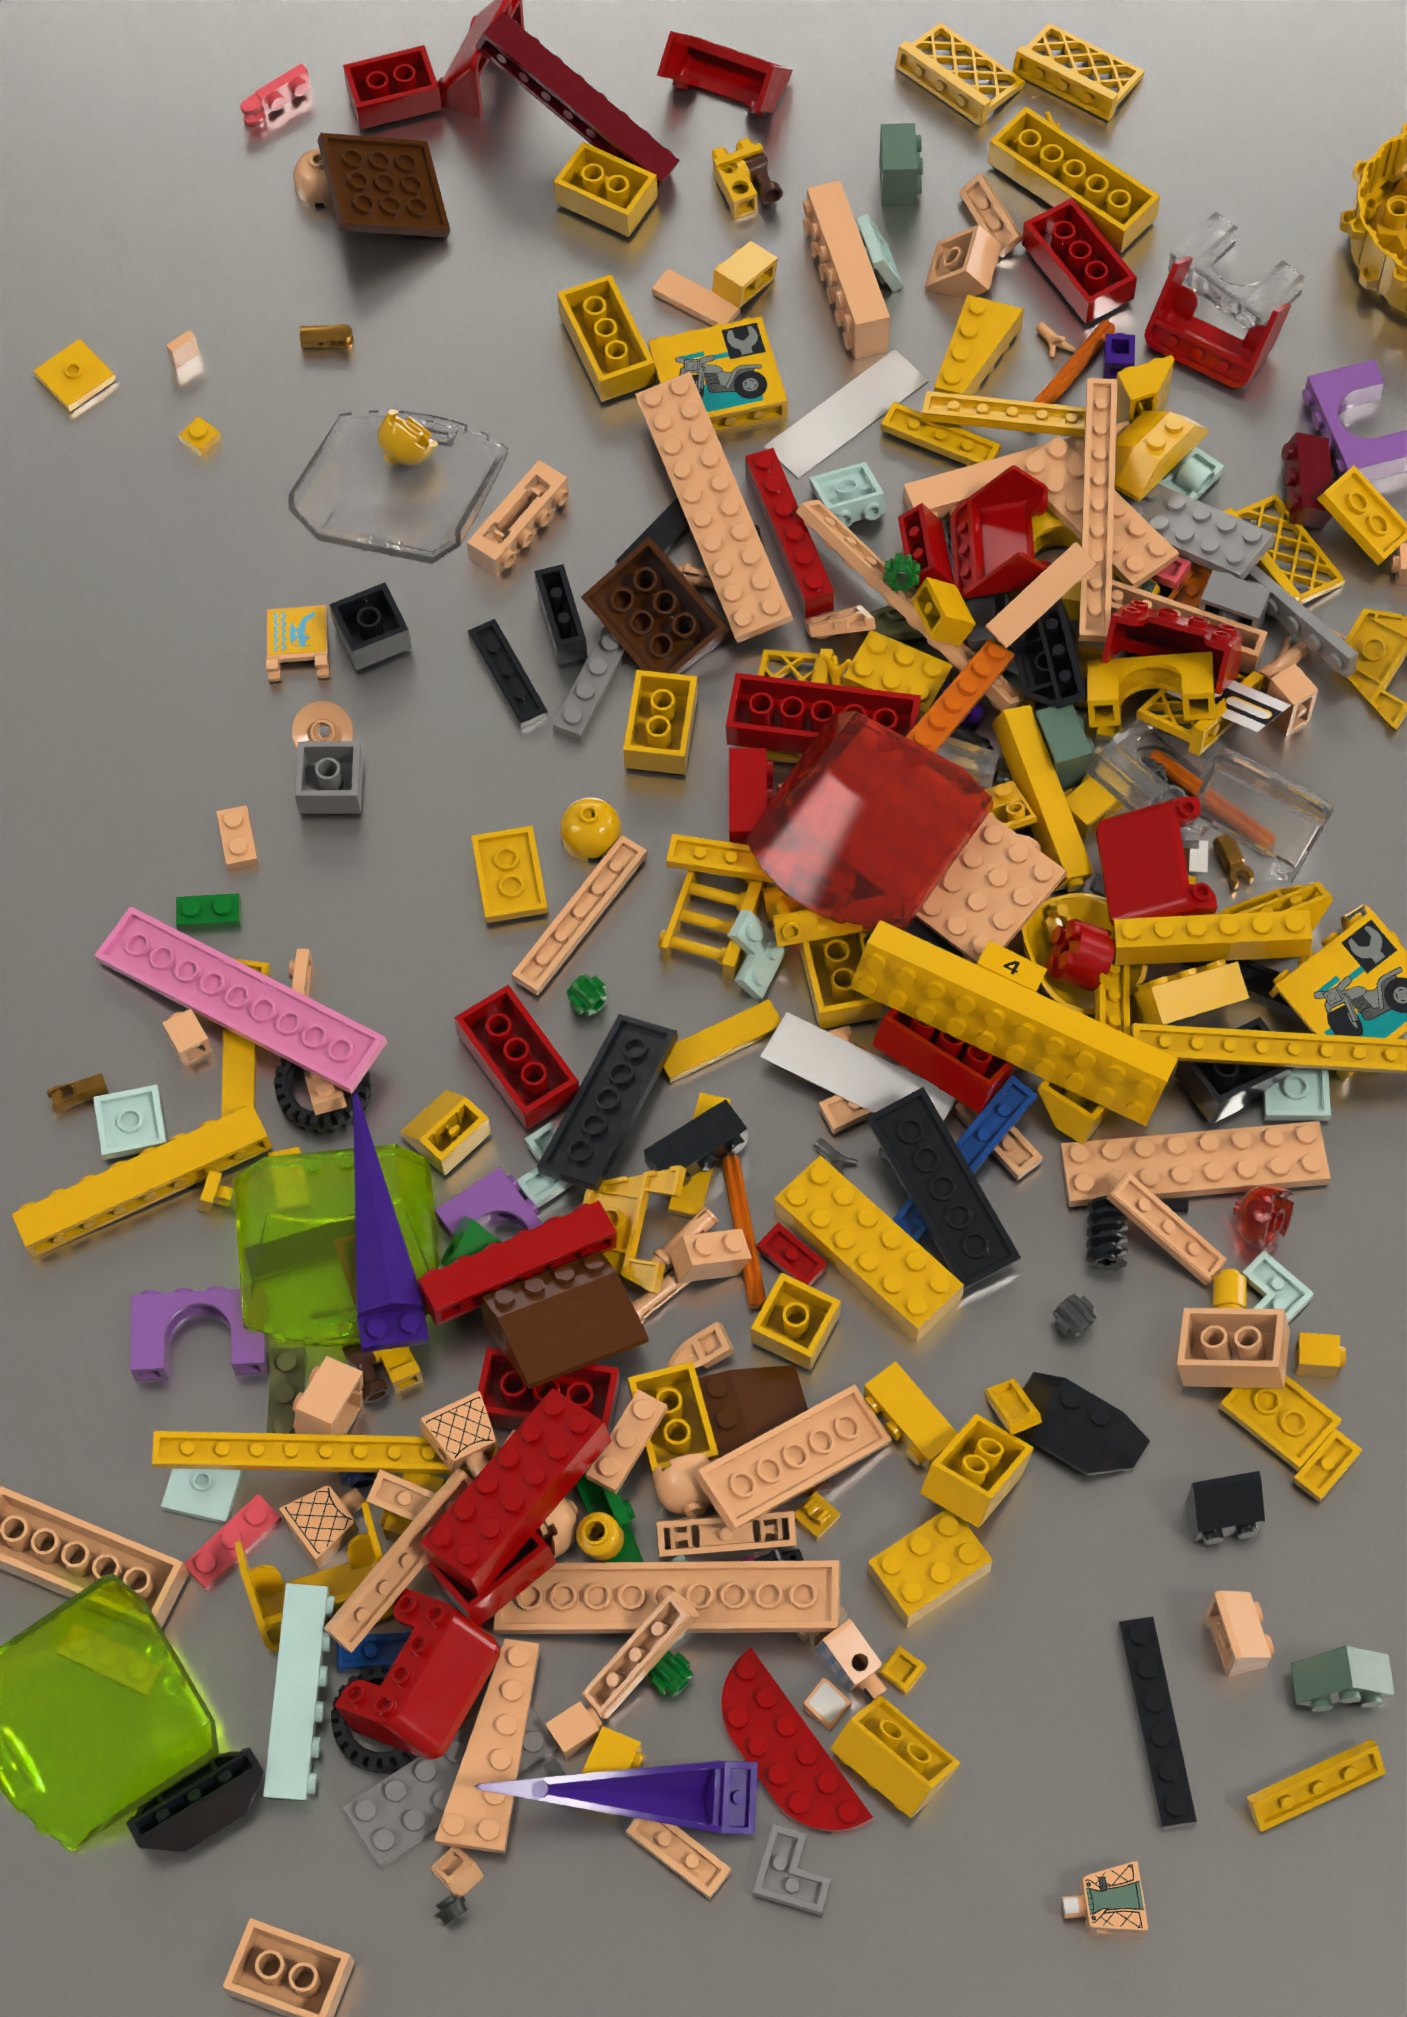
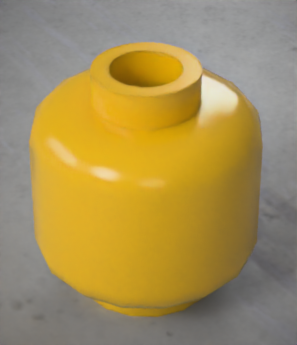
(600, 1536)

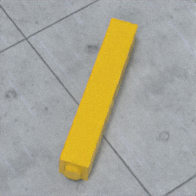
(1040, 786)

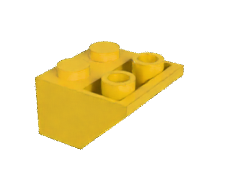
(1143, 388)
(1011, 806)
(447, 1130)

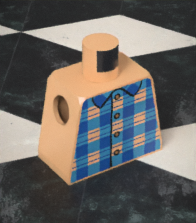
(849, 1645)

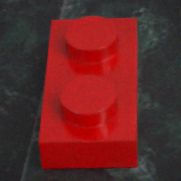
(791, 1255)

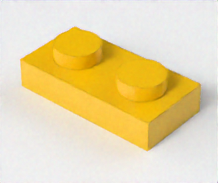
(1327, 1465)

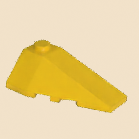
(1071, 1112)

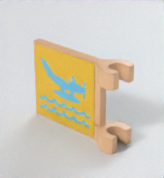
(297, 636)

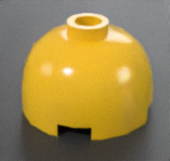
(404, 440)
(589, 828)

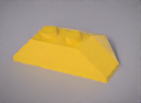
(1152, 449)
(1290, 898)

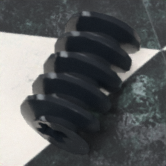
(1105, 1235)

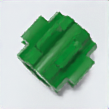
(904, 580)
(587, 994)
(671, 1674)

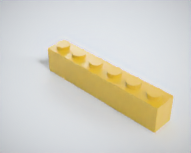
(1212, 937)

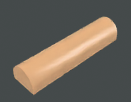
(640, 1654)

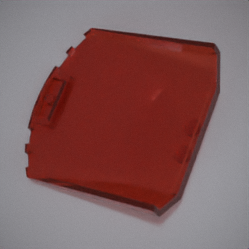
(867, 824)

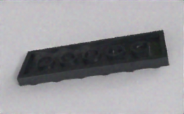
(607, 1102)
(943, 1188)

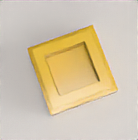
(902, 1670)

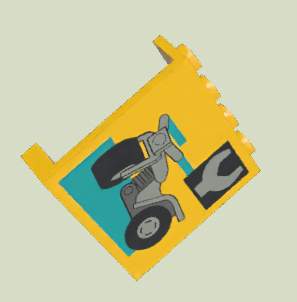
(730, 369)
(1351, 984)

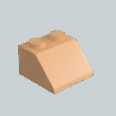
(964, 263)
(1239, 1632)

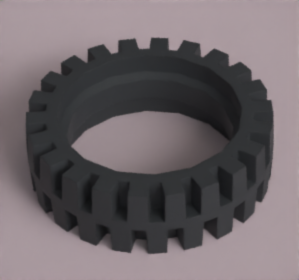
(305, 1118)
(357, 1754)

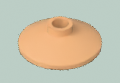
(320, 713)

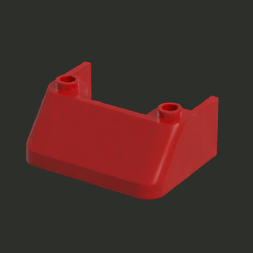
(723, 71)
(1201, 345)

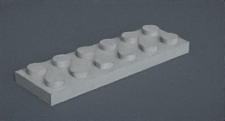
(1203, 531)
(413, 1799)

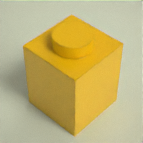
(1318, 1355)

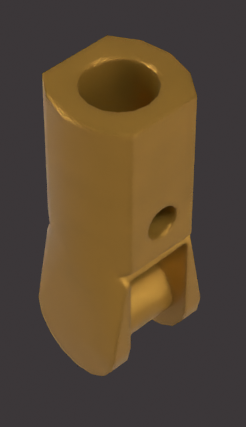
(326, 336)
(83, 1091)

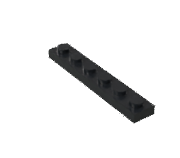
(1157, 1723)

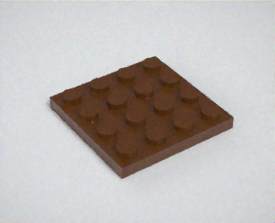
(383, 185)

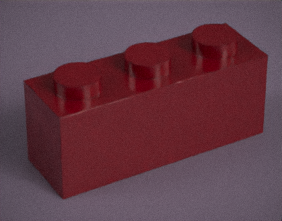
(1306, 478)

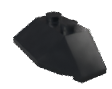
(1051, 660)
(1082, 1427)
(199, 1804)

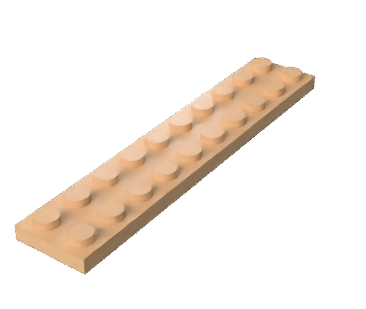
(714, 507)
(724, 1593)

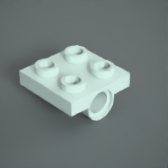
(1193, 474)

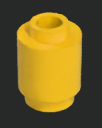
(1230, 1290)

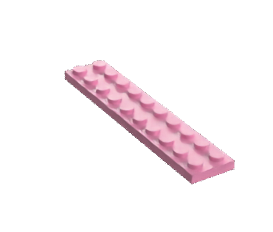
(241, 999)

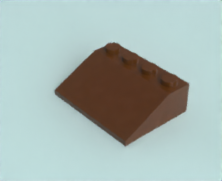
(656, 611)
(563, 1319)
(750, 1403)

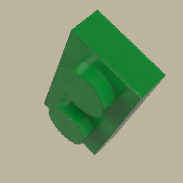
(208, 911)

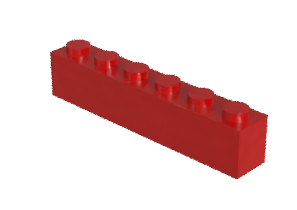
(789, 533)
(558, 1241)

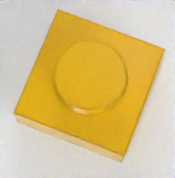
(199, 436)

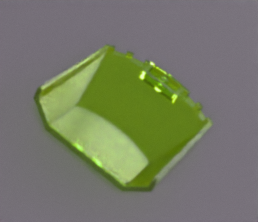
(302, 1240)
(96, 1714)

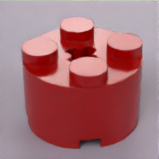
(1080, 954)

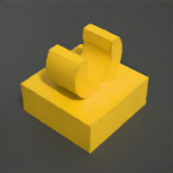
(212, 1193)
(816, 1516)

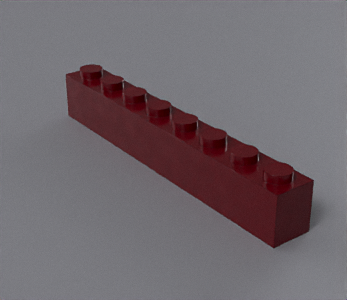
(572, 97)

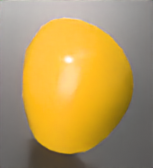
(1038, 944)

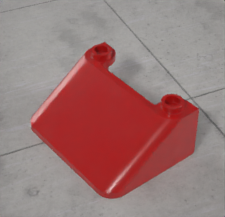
(461, 83)
(995, 535)
(1147, 864)

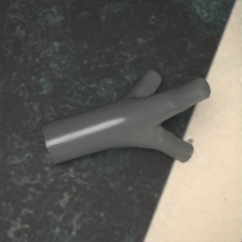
(835, 1158)

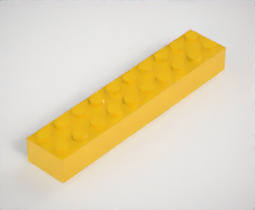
(1013, 1022)

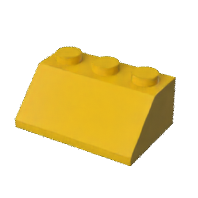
(894, 1756)

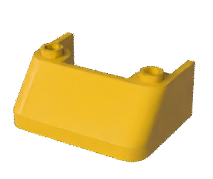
(267, 1587)

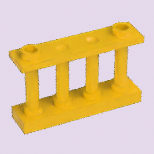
(798, 925)
(728, 957)

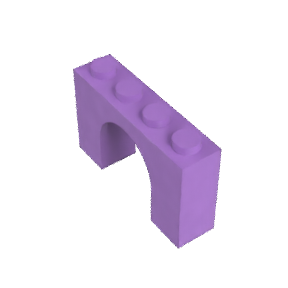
(1344, 388)
(489, 1202)
(159, 1314)

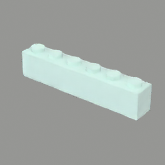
(297, 1692)

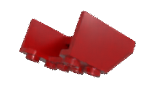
(1163, 632)
(428, 1683)

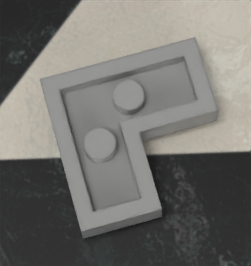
(781, 1878)

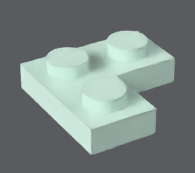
(761, 950)
(535, 1185)
(1277, 1286)

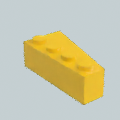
(977, 344)

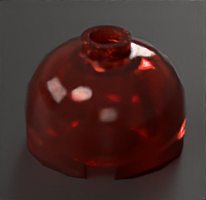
(1263, 1214)

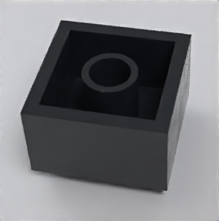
(370, 626)

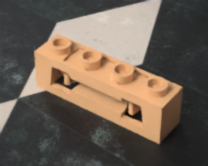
(518, 518)
(712, 1535)

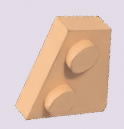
(839, 622)

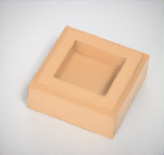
(182, 349)

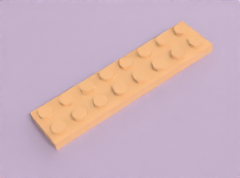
(1198, 1161)

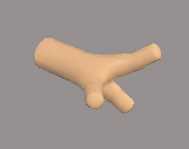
(1053, 339)

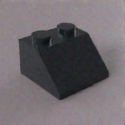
(1226, 1507)

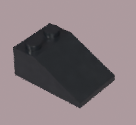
(1227, 1088)

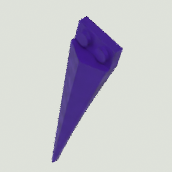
(386, 1288)
(692, 1795)

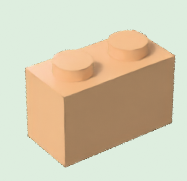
(1297, 690)
(710, 1255)

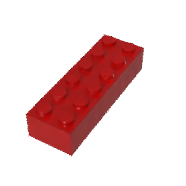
(791, 712)
(516, 1492)

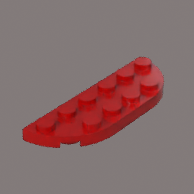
(788, 1755)

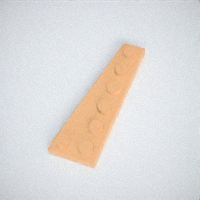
(493, 1754)

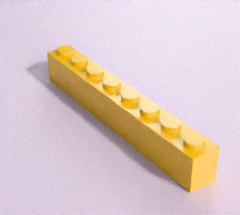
(141, 1180)

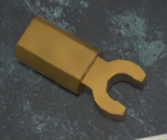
(1232, 860)

